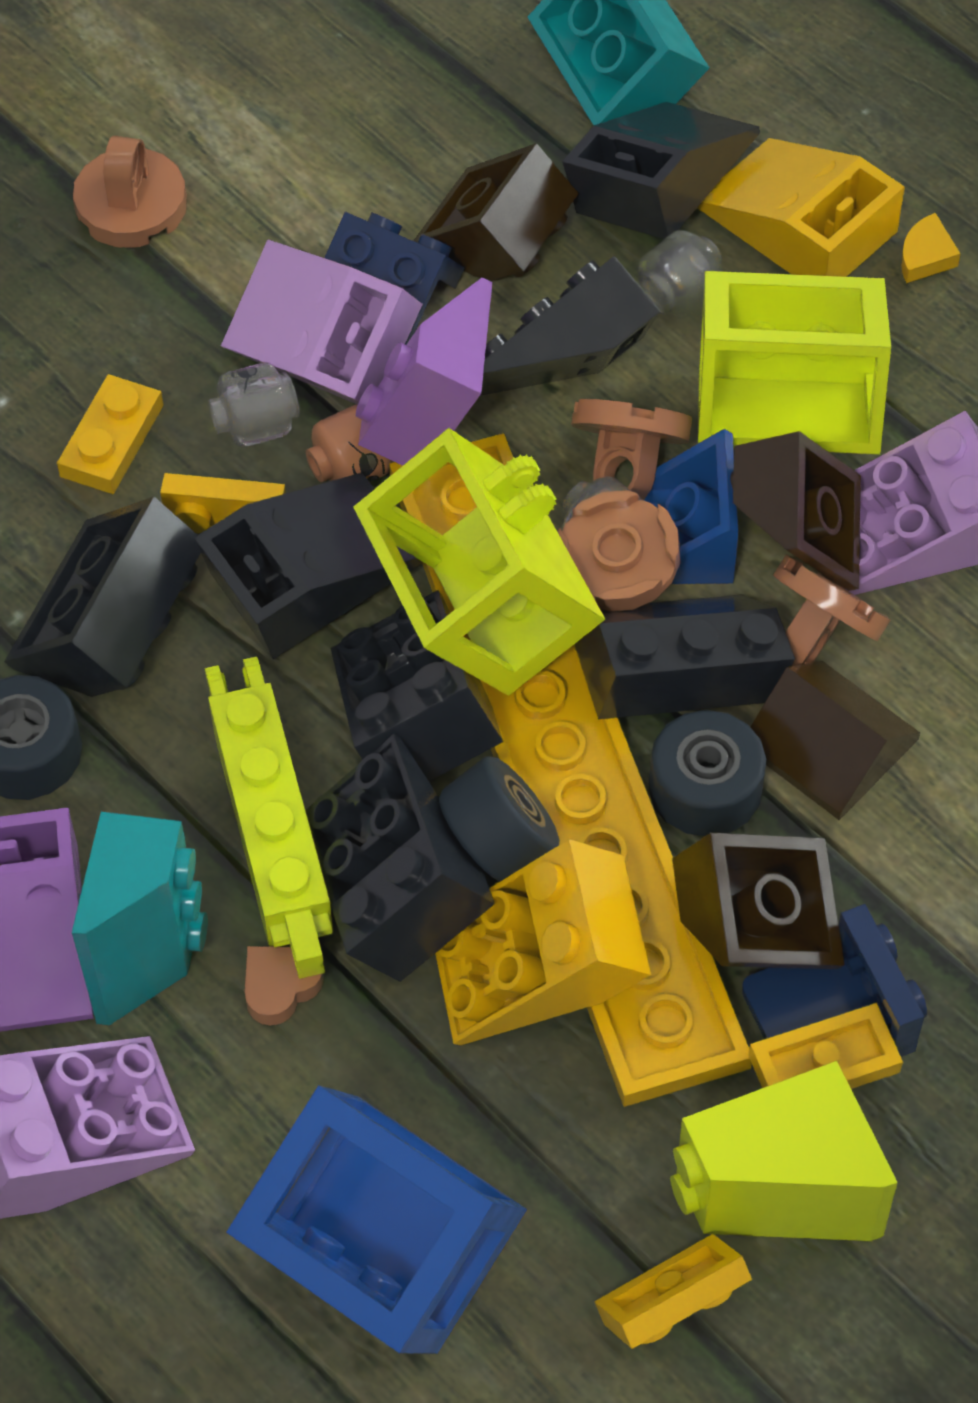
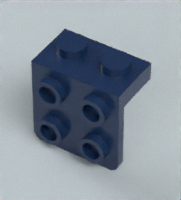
(382, 253)
(801, 996)

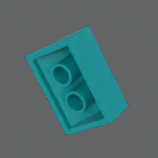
(619, 53)
(137, 913)

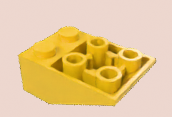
(807, 207)
(547, 947)

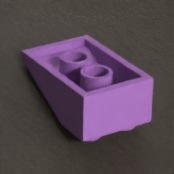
(429, 380)

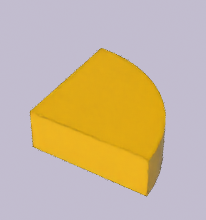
(928, 250)

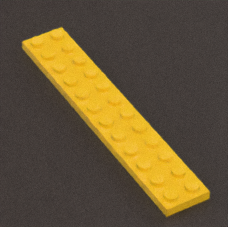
(679, 1020)

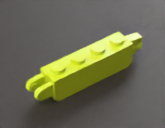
(270, 816)

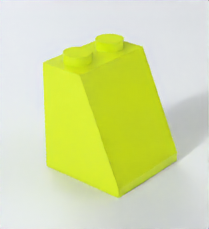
(786, 1163)

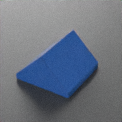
(700, 502)

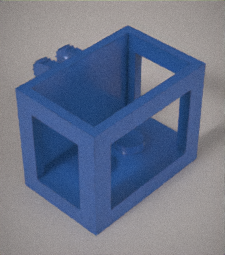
(376, 1222)

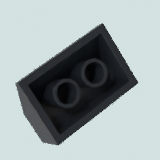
(108, 600)
(684, 656)

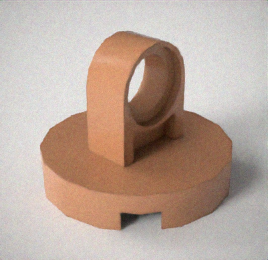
(129, 194)
(631, 436)
(622, 549)
(823, 610)

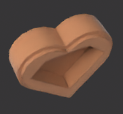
(274, 985)

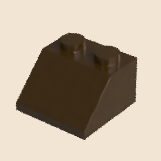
(502, 213)
(802, 502)
(760, 900)

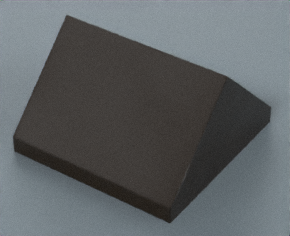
(829, 736)

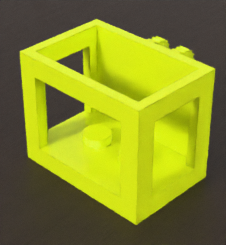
(794, 359)
(498, 565)

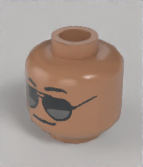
(337, 450)

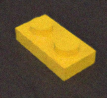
(110, 434)
(208, 500)
(853, 1039)
(672, 1291)

